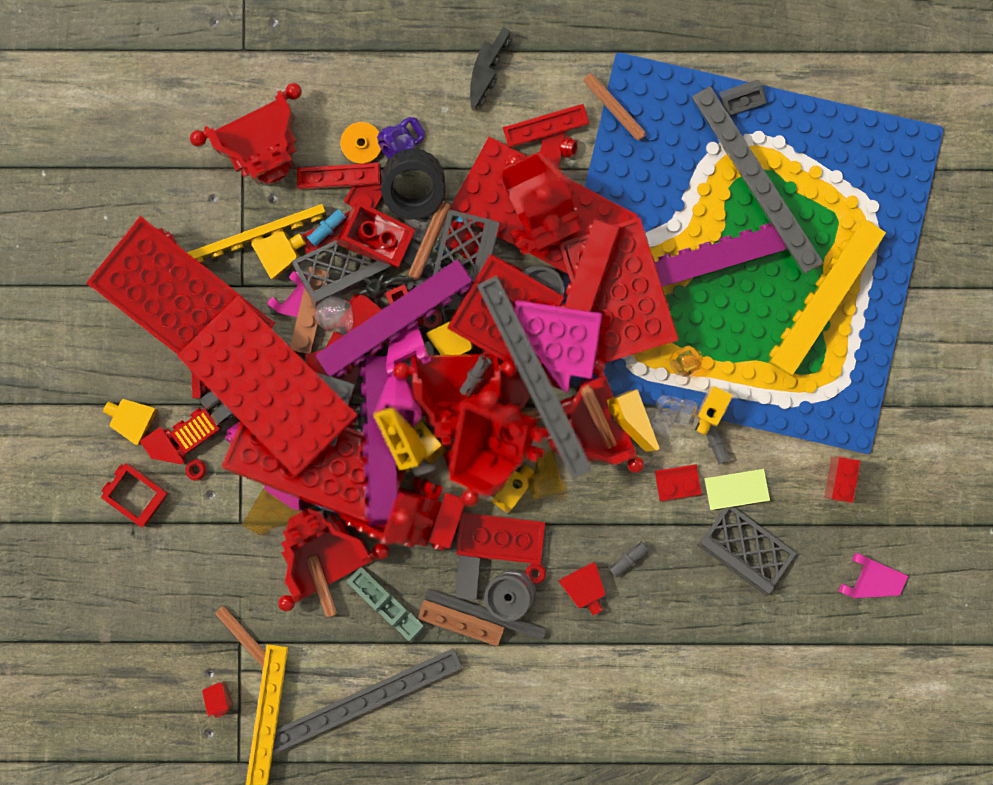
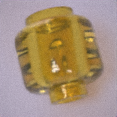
(686, 361)

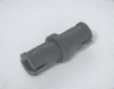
(475, 376)
(717, 445)
(628, 559)

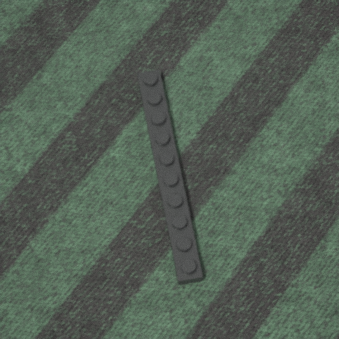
(757, 180)
(534, 378)
(366, 699)

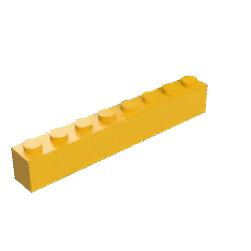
(826, 297)

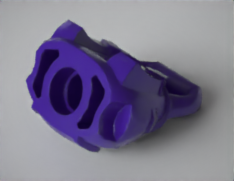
(399, 137)

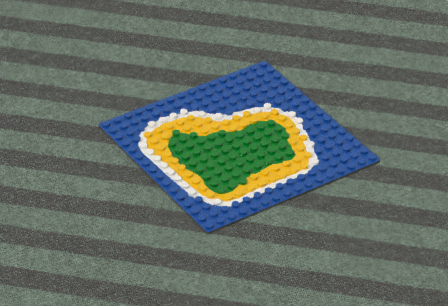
(831, 171)

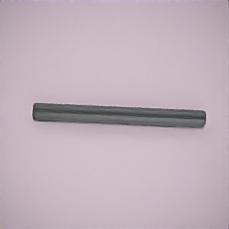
(483, 613)

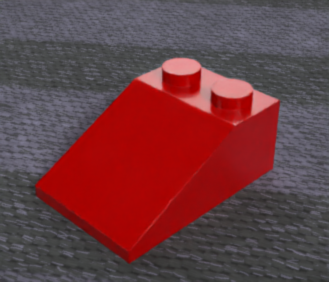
(375, 235)

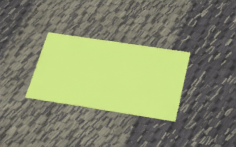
(737, 489)

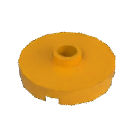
(356, 153)

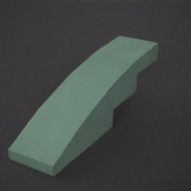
(385, 604)

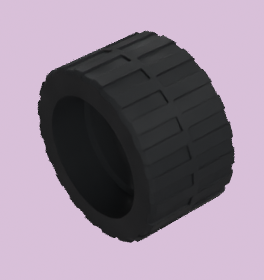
(417, 207)

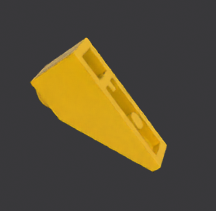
(632, 418)
(401, 438)

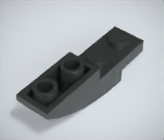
(482, 75)

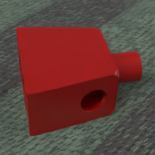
(585, 587)

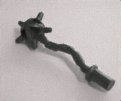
(377, 287)

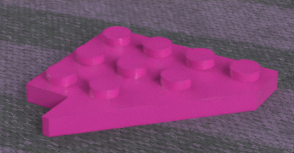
(561, 339)

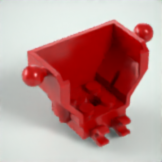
(258, 141)
(540, 200)
(439, 383)
(585, 427)
(491, 445)
(410, 516)
(338, 552)

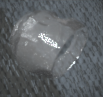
(334, 312)

